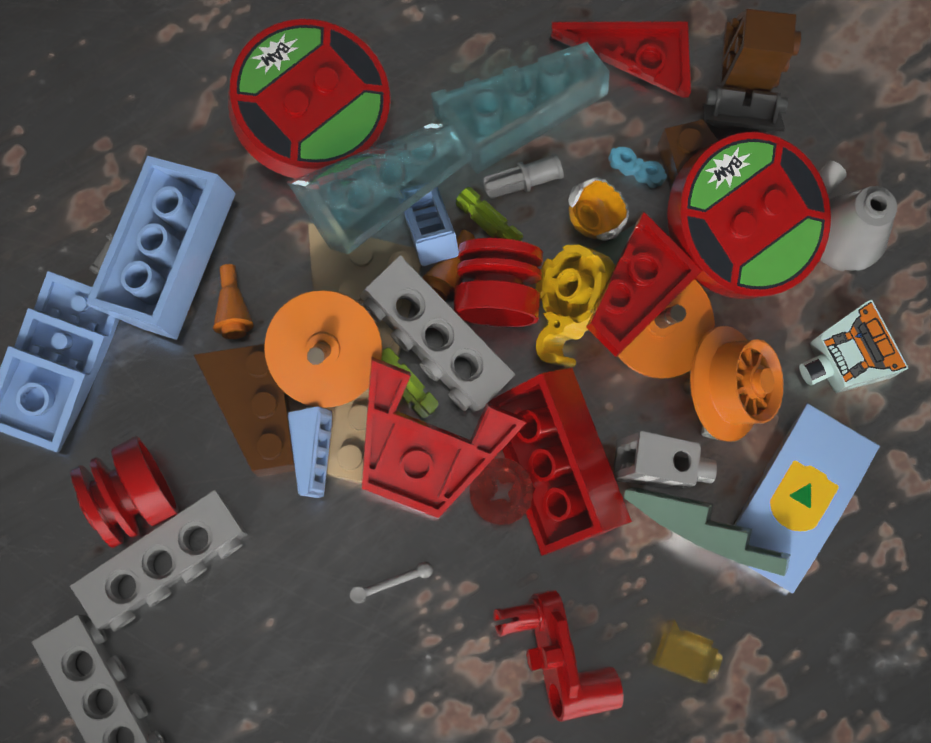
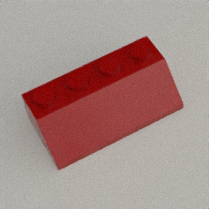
(566, 462)

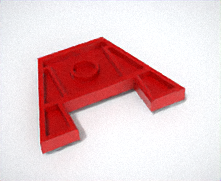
(418, 460)

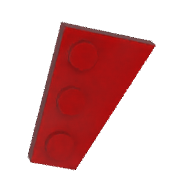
(641, 285)

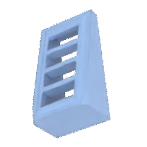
(431, 230)
(310, 446)

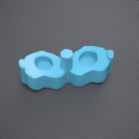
(645, 172)

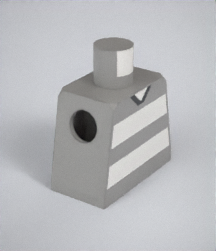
(661, 462)

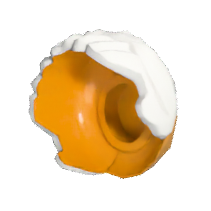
(597, 209)

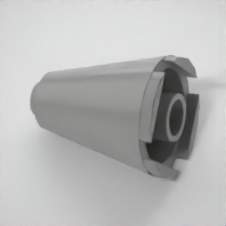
(859, 228)

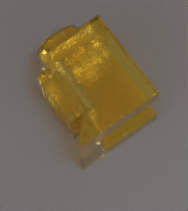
(687, 654)

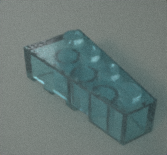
(521, 103)
(377, 185)

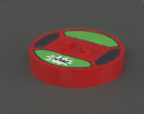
(307, 96)
(750, 215)

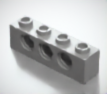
(488, 371)
(99, 588)
(59, 652)

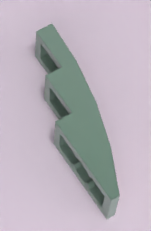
(693, 522)

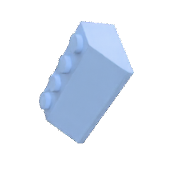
(162, 246)

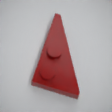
(644, 49)

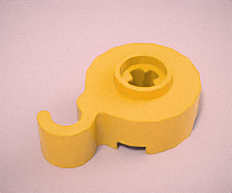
(569, 295)

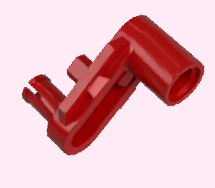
(568, 692)

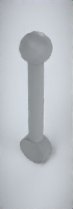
(359, 594)

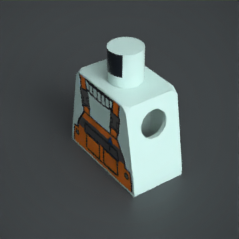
(854, 352)

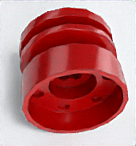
(498, 282)
(119, 494)

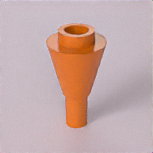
(443, 275)
(231, 315)

